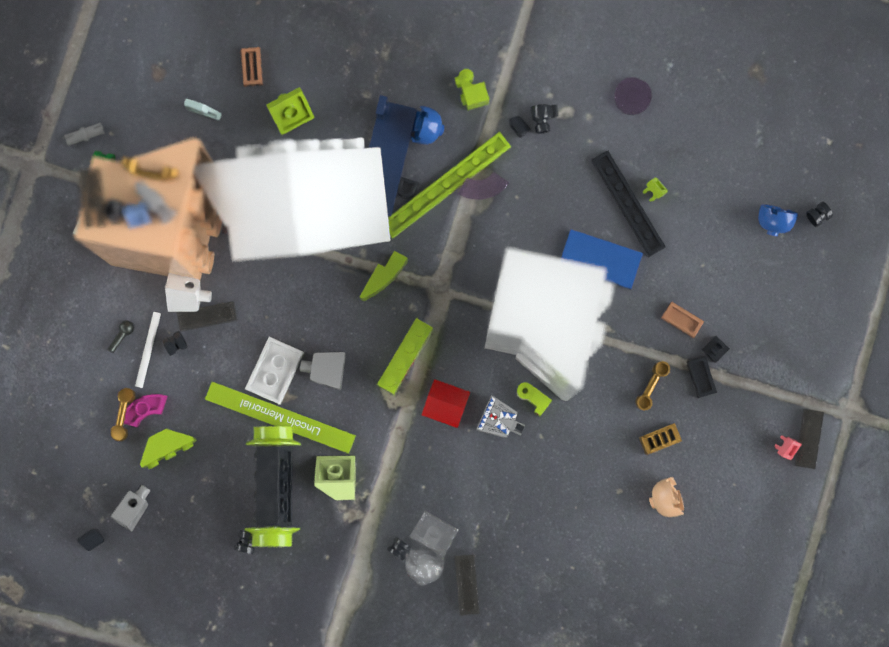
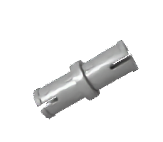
(84, 134)

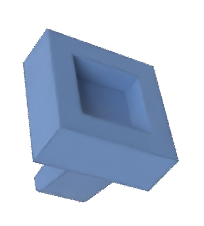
(137, 215)

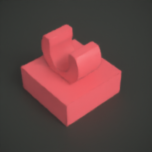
(788, 448)

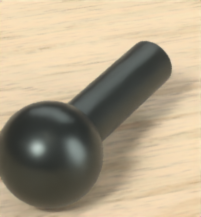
(125, 328)

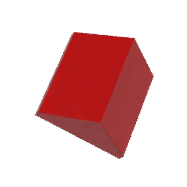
(445, 403)

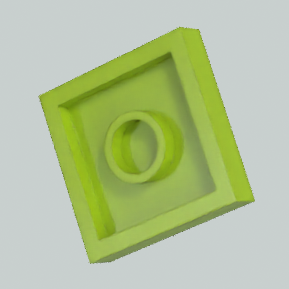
(290, 110)

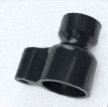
(541, 115)

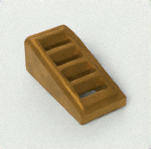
(646, 446)

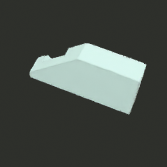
(202, 109)

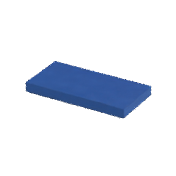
(619, 261)

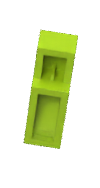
(384, 276)

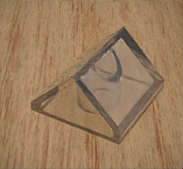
(434, 533)

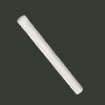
(147, 350)

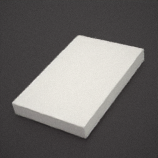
(274, 370)

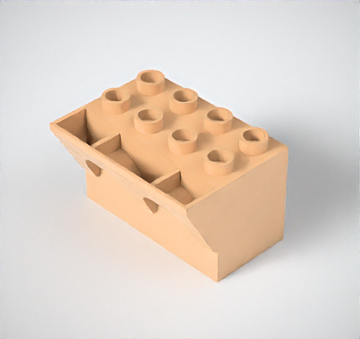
(154, 247)

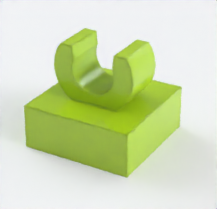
(656, 188)

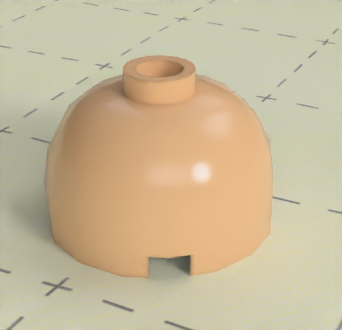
(667, 499)

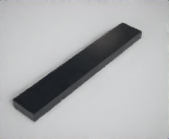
(628, 203)

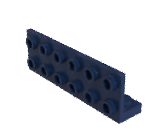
(392, 136)

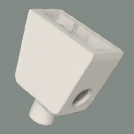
(184, 293)

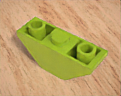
(164, 446)

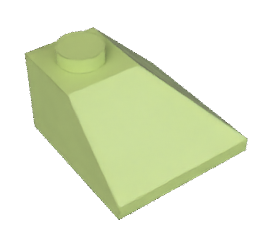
(336, 476)

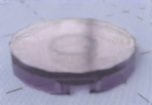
(632, 96)

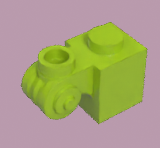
(472, 95)

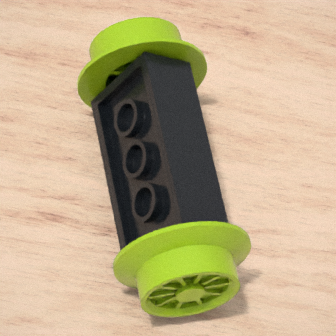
(273, 485)

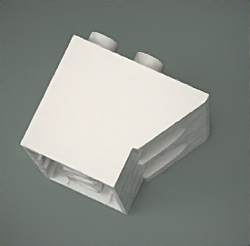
(299, 197)
(549, 317)

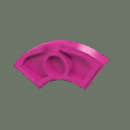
(144, 407)

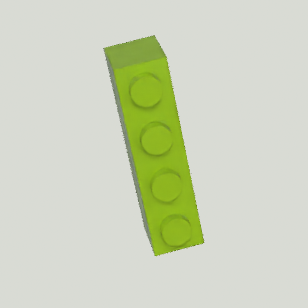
(405, 356)

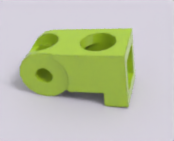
(528, 392)

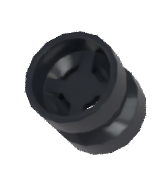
(819, 214)
(174, 343)
(245, 543)

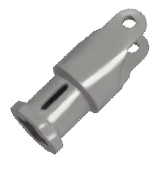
(155, 202)

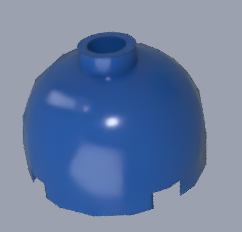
(427, 126)
(776, 219)

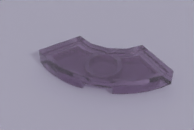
(483, 188)

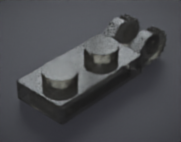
(92, 195)

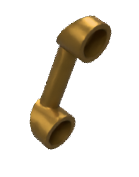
(167, 174)
(659, 370)
(125, 397)

